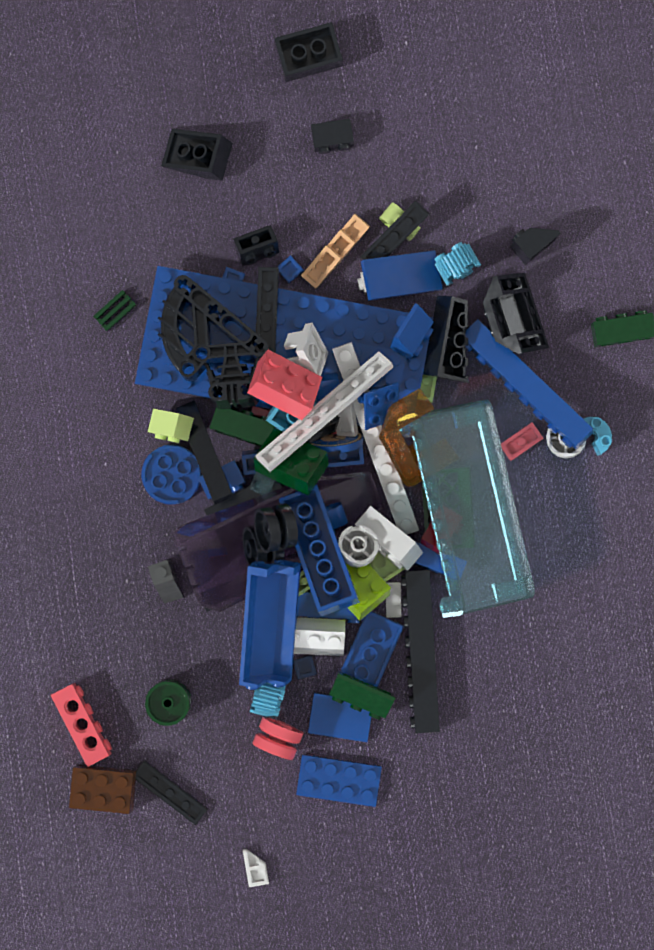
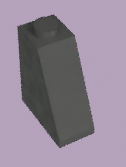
(166, 581)

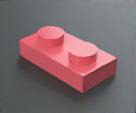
(521, 441)

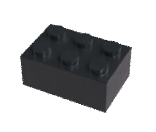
(308, 52)

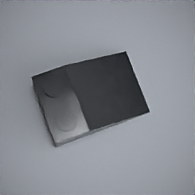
(197, 153)

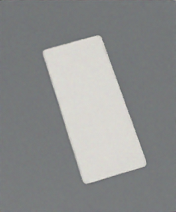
(393, 602)

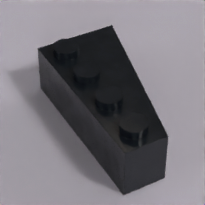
(448, 341)

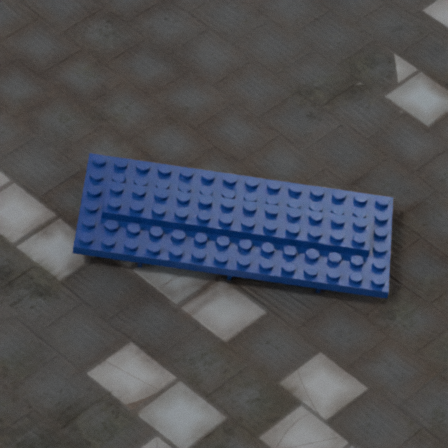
(335, 320)

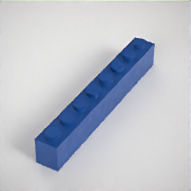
(528, 386)

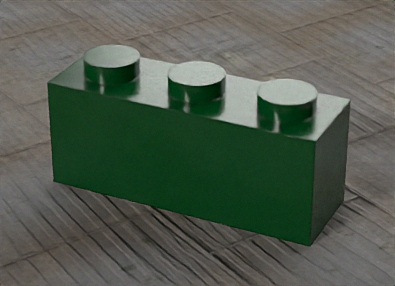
(623, 328)

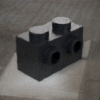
(256, 245)

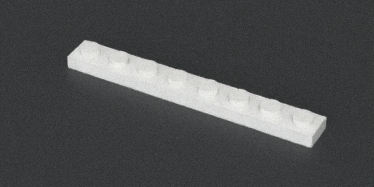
(324, 411)

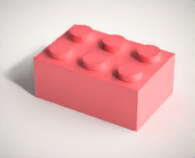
(284, 385)

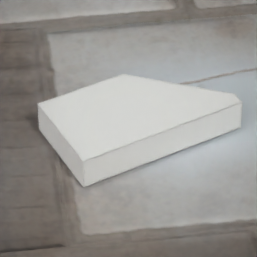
(255, 869)

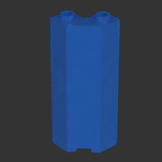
(269, 623)

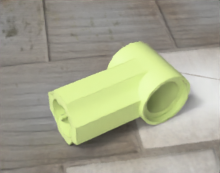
(391, 214)

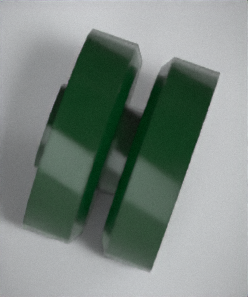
(171, 690)

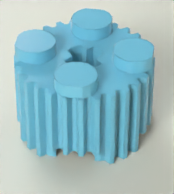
(457, 263)
(267, 700)

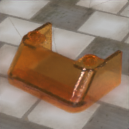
(401, 455)

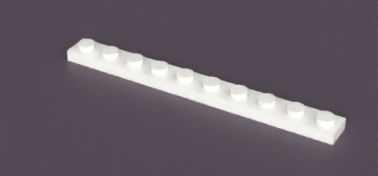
(388, 476)

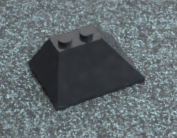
(514, 314)

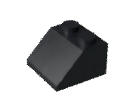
(532, 242)

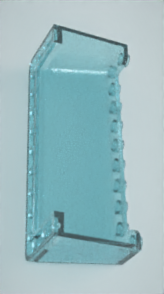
(471, 508)

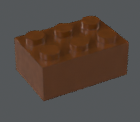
(102, 789)

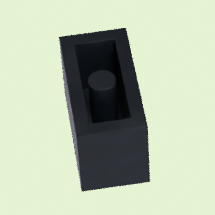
(332, 136)

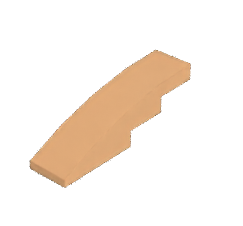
(335, 251)

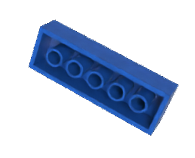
(321, 553)

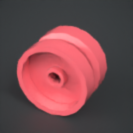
(278, 738)

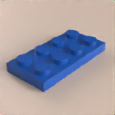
(339, 780)

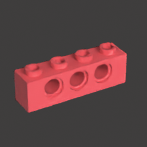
(89, 754)

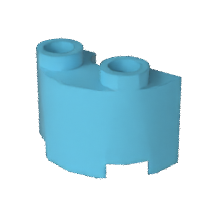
(601, 433)

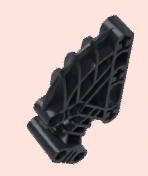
(232, 382)

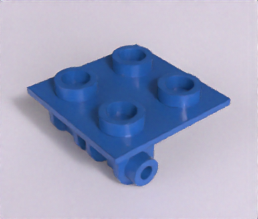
(377, 403)

